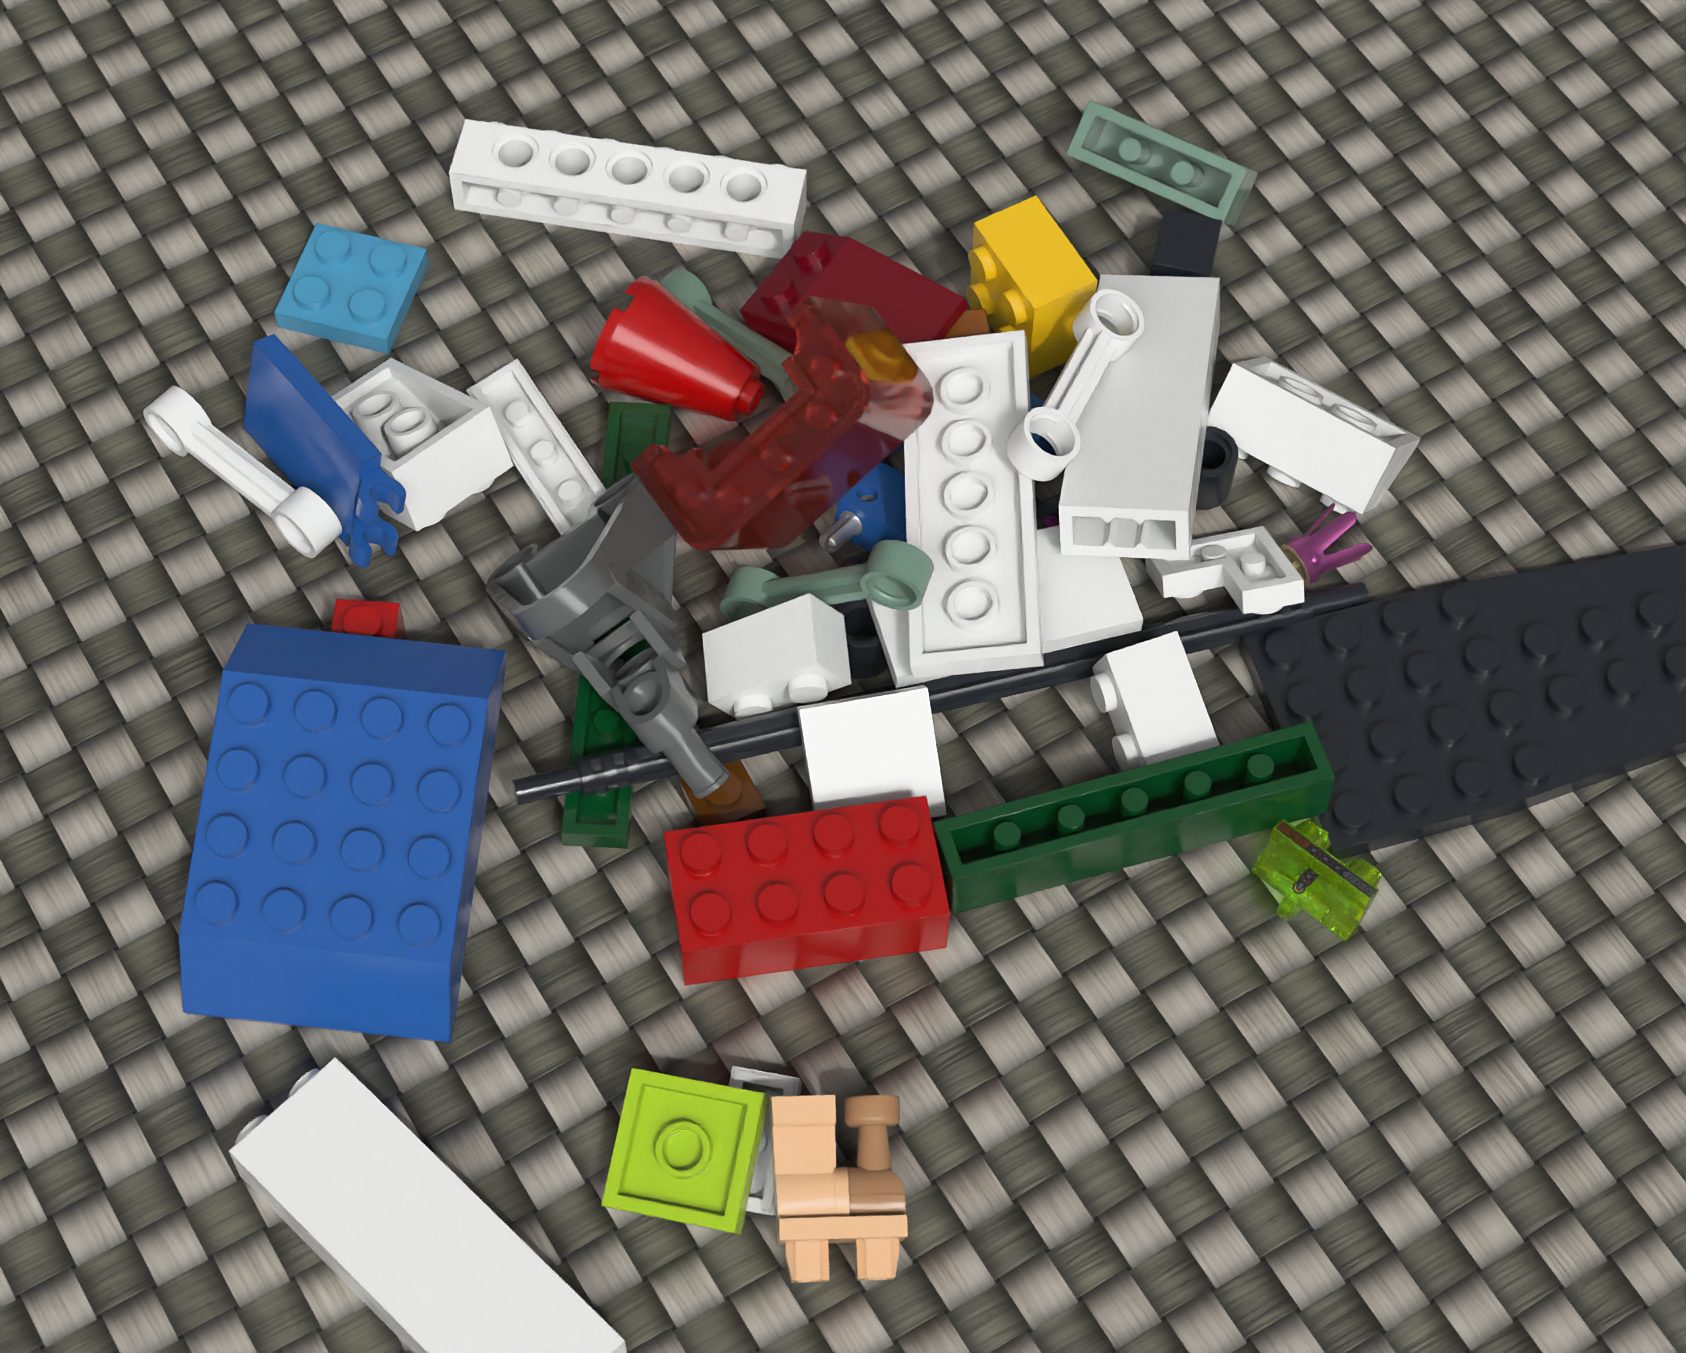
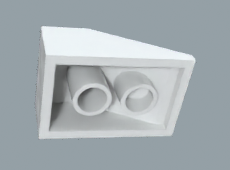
(428, 437)

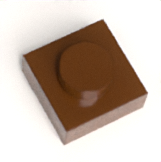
(731, 802)

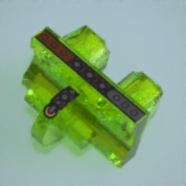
(1315, 880)

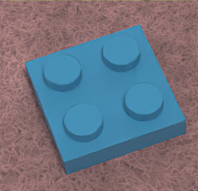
(352, 288)

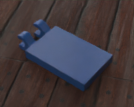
(320, 448)

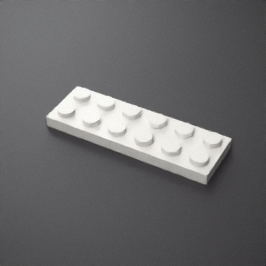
(973, 511)

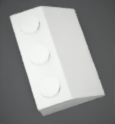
(1310, 434)

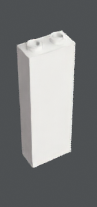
(1145, 427)
(407, 1228)

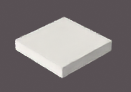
(872, 750)

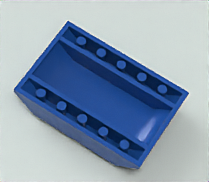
(340, 832)

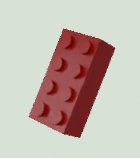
(806, 890)

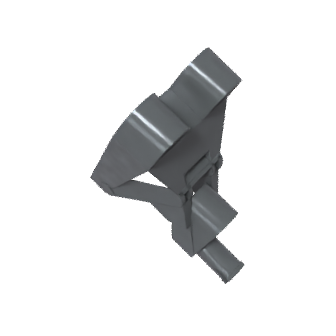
(589, 583)

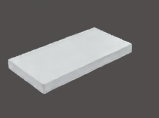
(1079, 597)

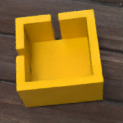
(1029, 280)

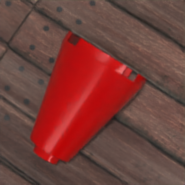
(673, 357)

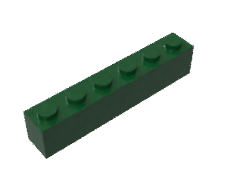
(1133, 817)

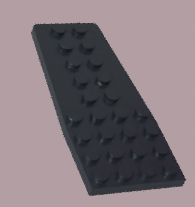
(1483, 693)

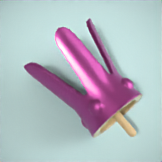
(1307, 551)

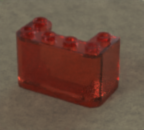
(851, 411)

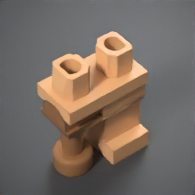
(834, 1203)

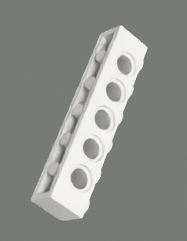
(628, 189)

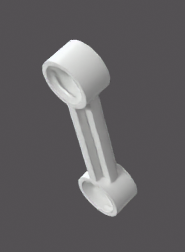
(1075, 385)
(297, 514)

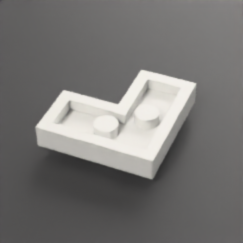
(1242, 562)

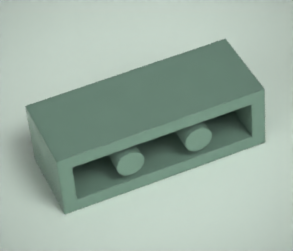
(1162, 163)

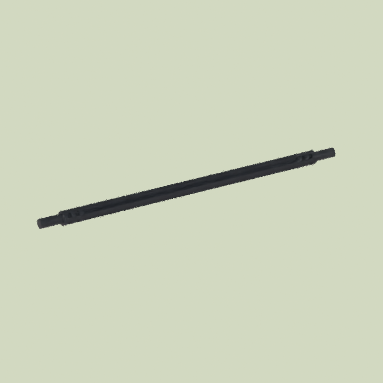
(782, 731)

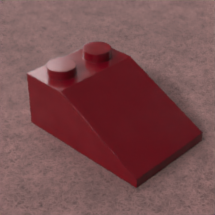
(850, 273)

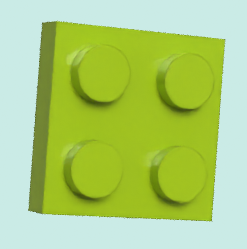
(686, 1151)

